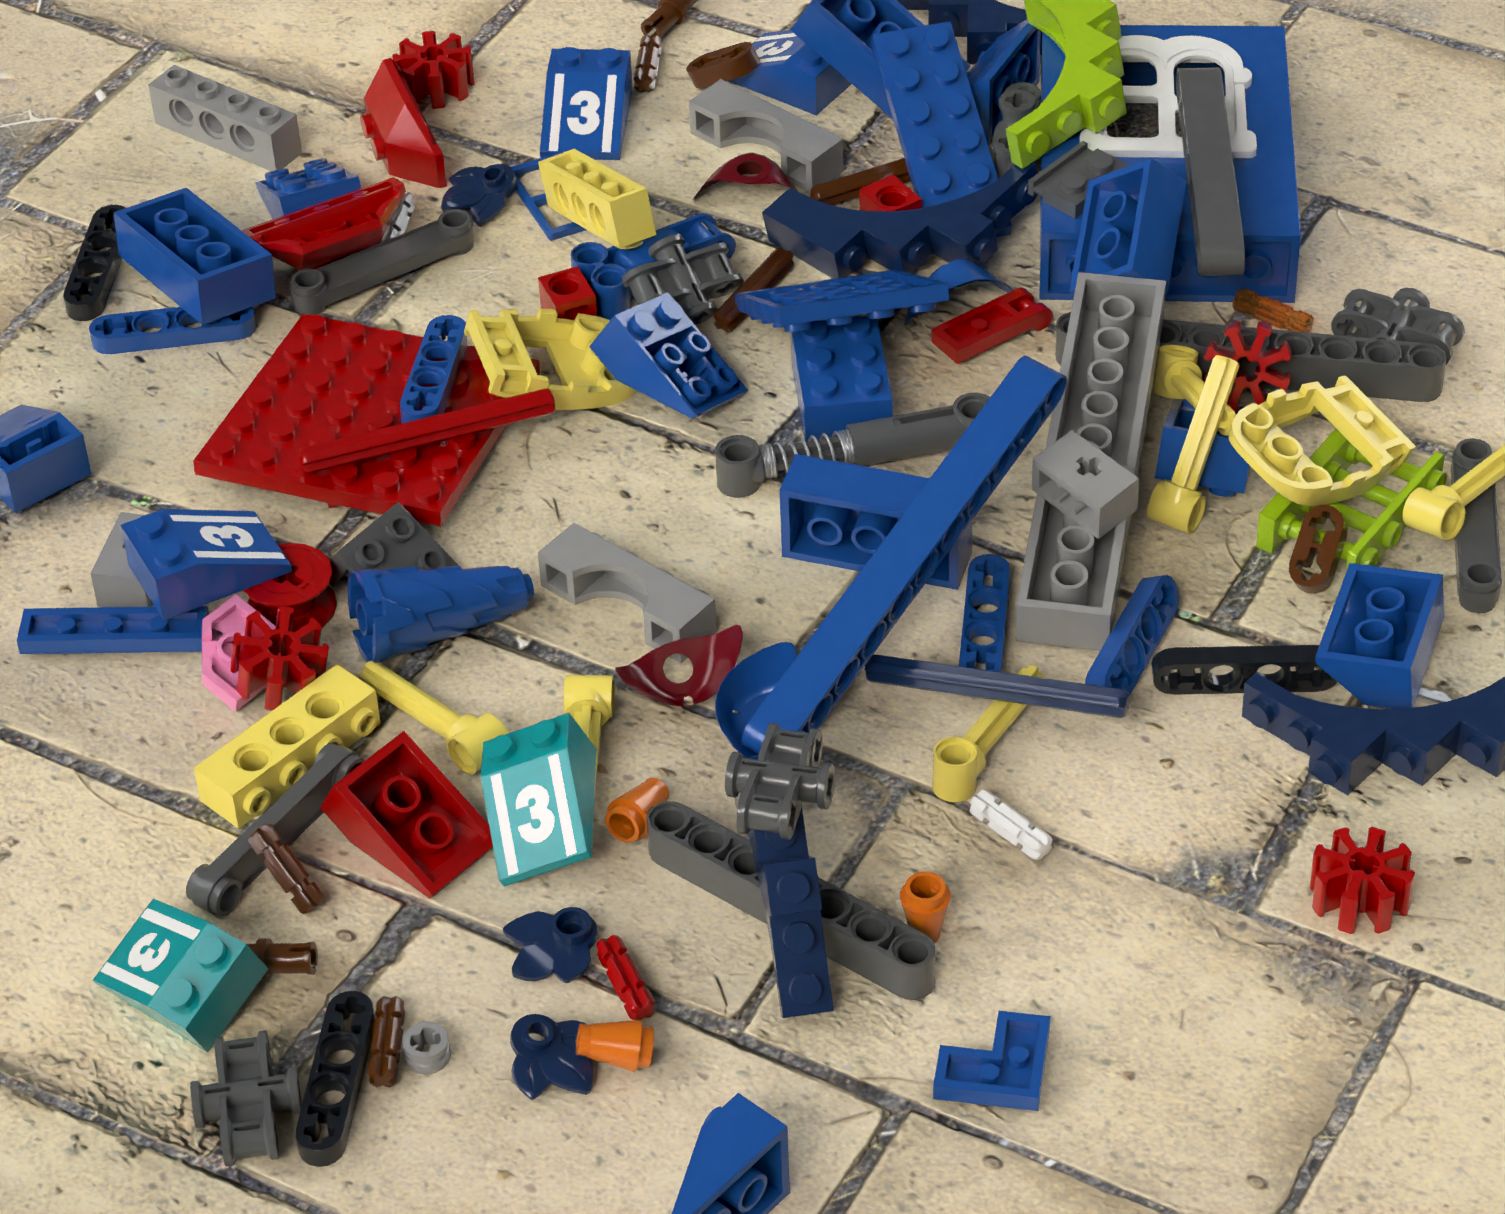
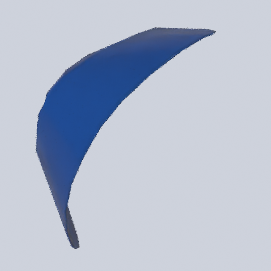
(960, 273)
(748, 687)

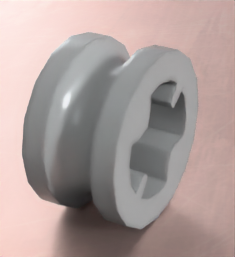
(438, 1053)

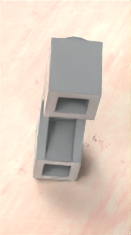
(734, 116)
(588, 567)

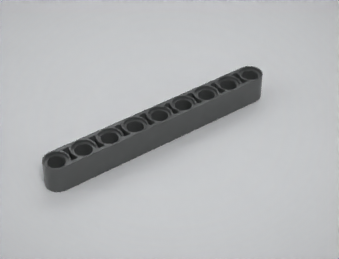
(1374, 365)

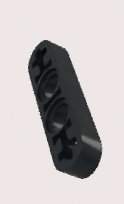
(91, 261)
(1245, 663)
(339, 1077)

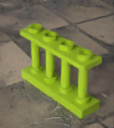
(1282, 517)

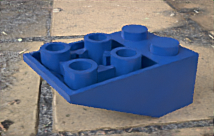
(294, 191)
(666, 358)
(38, 455)

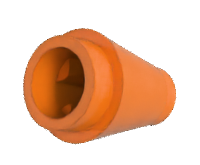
(628, 813)
(925, 903)
(617, 1043)

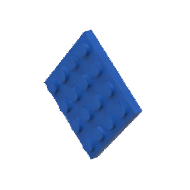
(842, 297)

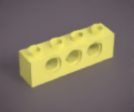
(598, 198)
(283, 745)

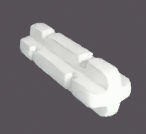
(1011, 825)

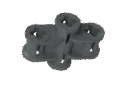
(1014, 104)
(686, 277)
(1391, 320)
(779, 781)
(246, 1098)

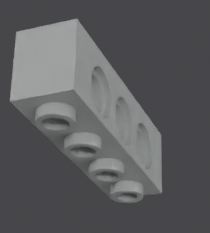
(225, 118)

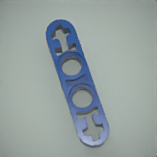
(111, 335)
(434, 372)
(985, 624)
(1136, 634)

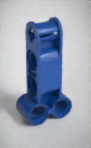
(606, 266)

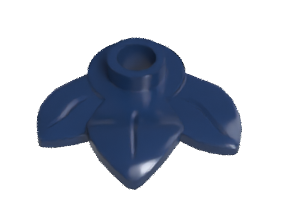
(481, 190)
(552, 944)
(548, 1060)

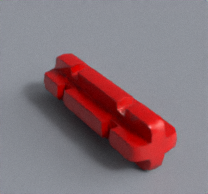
(625, 978)

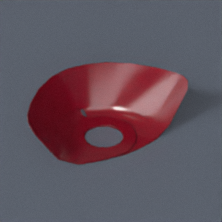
(749, 163)
(711, 661)

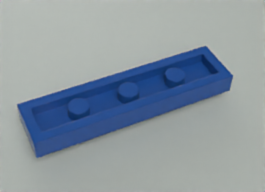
(109, 630)

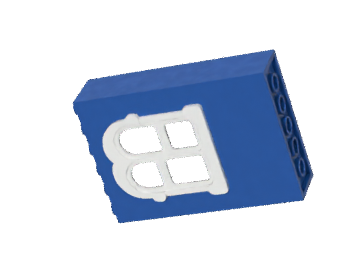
(1261, 145)

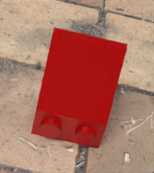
(408, 817)

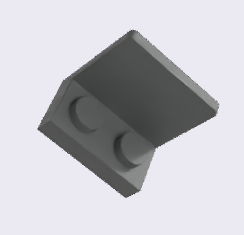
(390, 543)

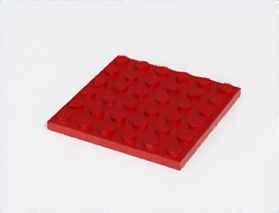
(338, 383)

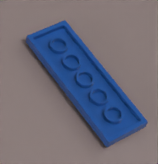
(934, 113)

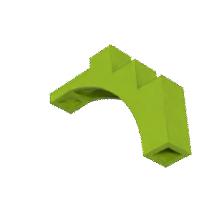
(1089, 85)

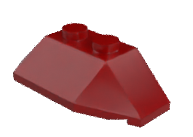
(400, 130)
(332, 227)

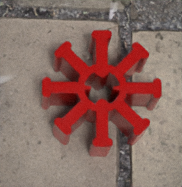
(436, 68)
(1253, 354)
(277, 656)
(1361, 880)

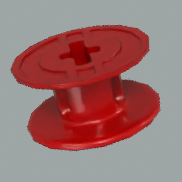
(303, 589)

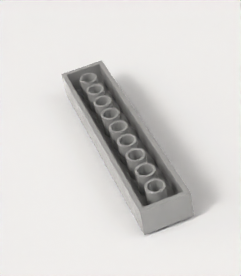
(1110, 368)

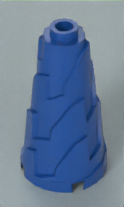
(414, 607)

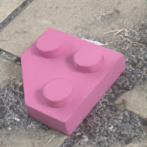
(217, 644)

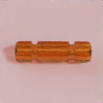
(1272, 311)

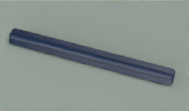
(998, 686)

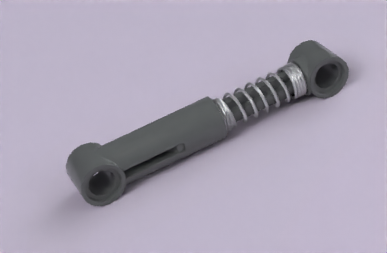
(745, 464)

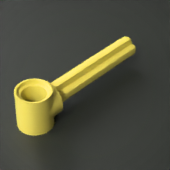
(1181, 378)
(1178, 500)
(1443, 508)
(590, 703)
(462, 733)
(960, 760)

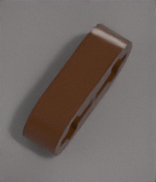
(723, 64)
(1328, 551)

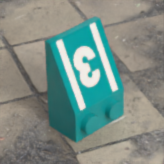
(539, 797)
(182, 972)

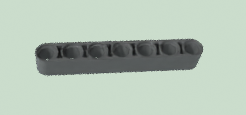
(1210, 172)
(853, 930)

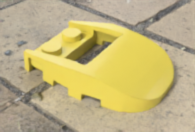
(511, 372)
(1285, 466)

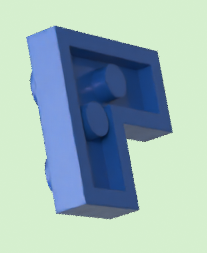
(1001, 1077)

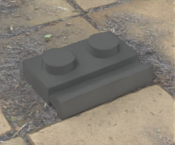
(1067, 178)

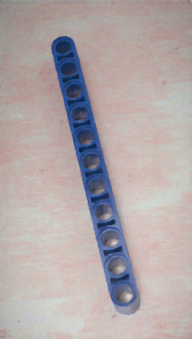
(910, 552)

